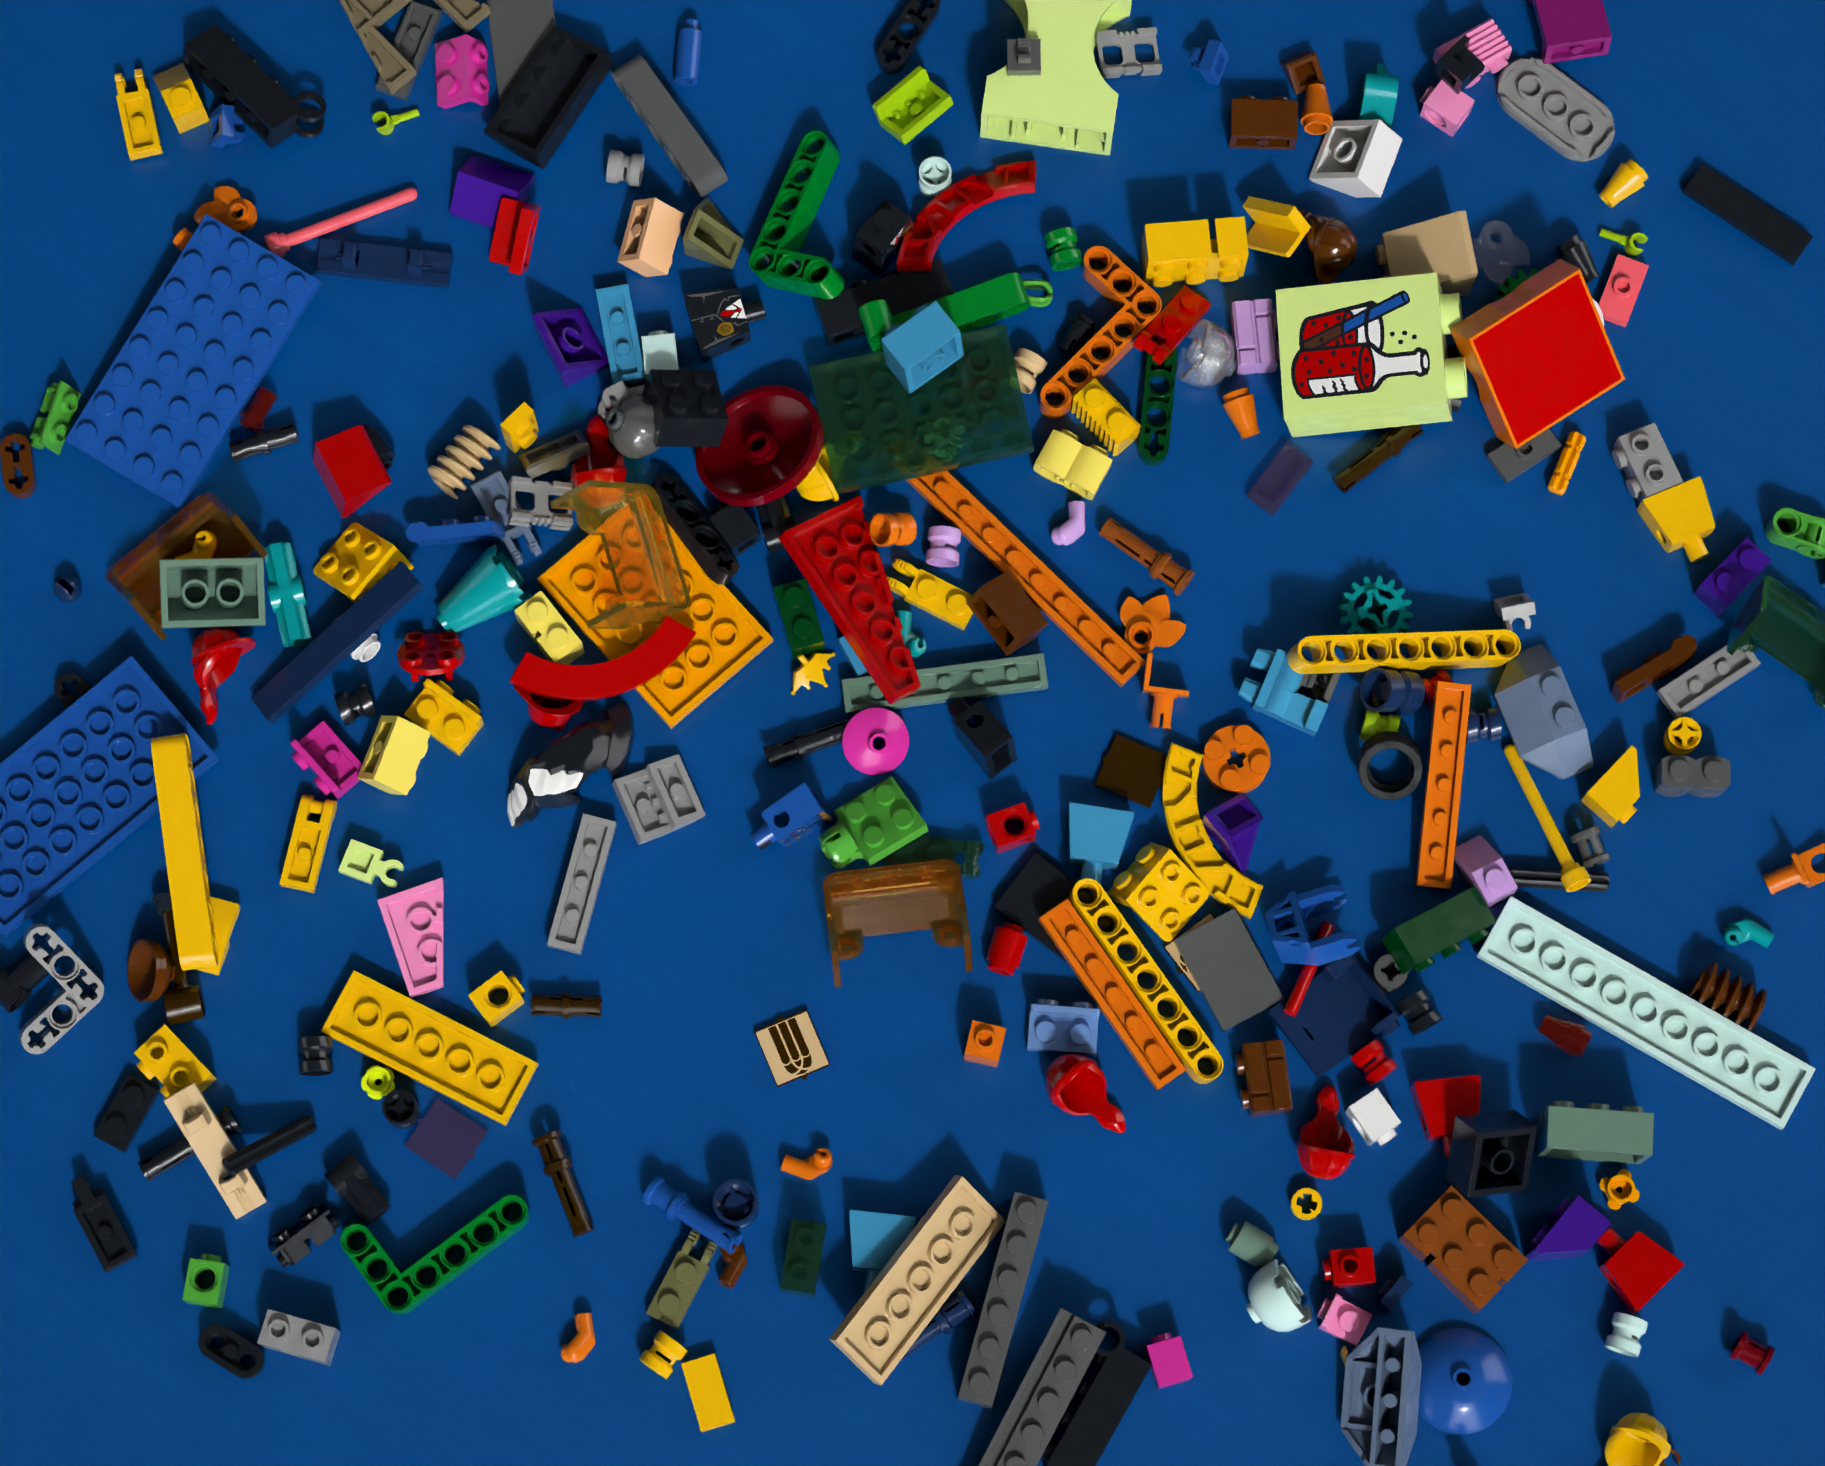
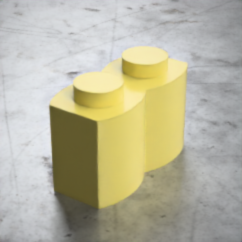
(1073, 464)

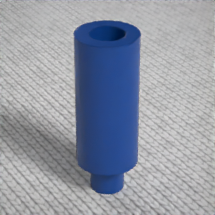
(688, 54)

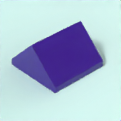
(481, 187)
(570, 344)

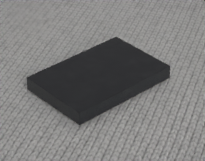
(1035, 893)

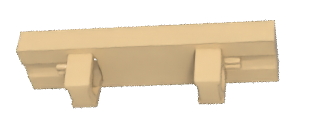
(211, 1146)

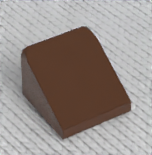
(1302, 71)

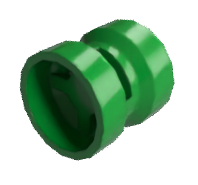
(1063, 249)

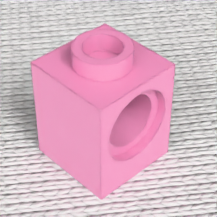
(1445, 107)

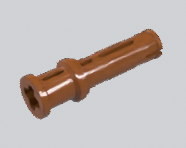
(1159, 564)

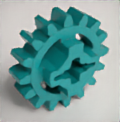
(1371, 598)

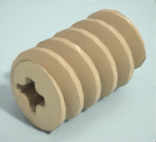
(462, 459)

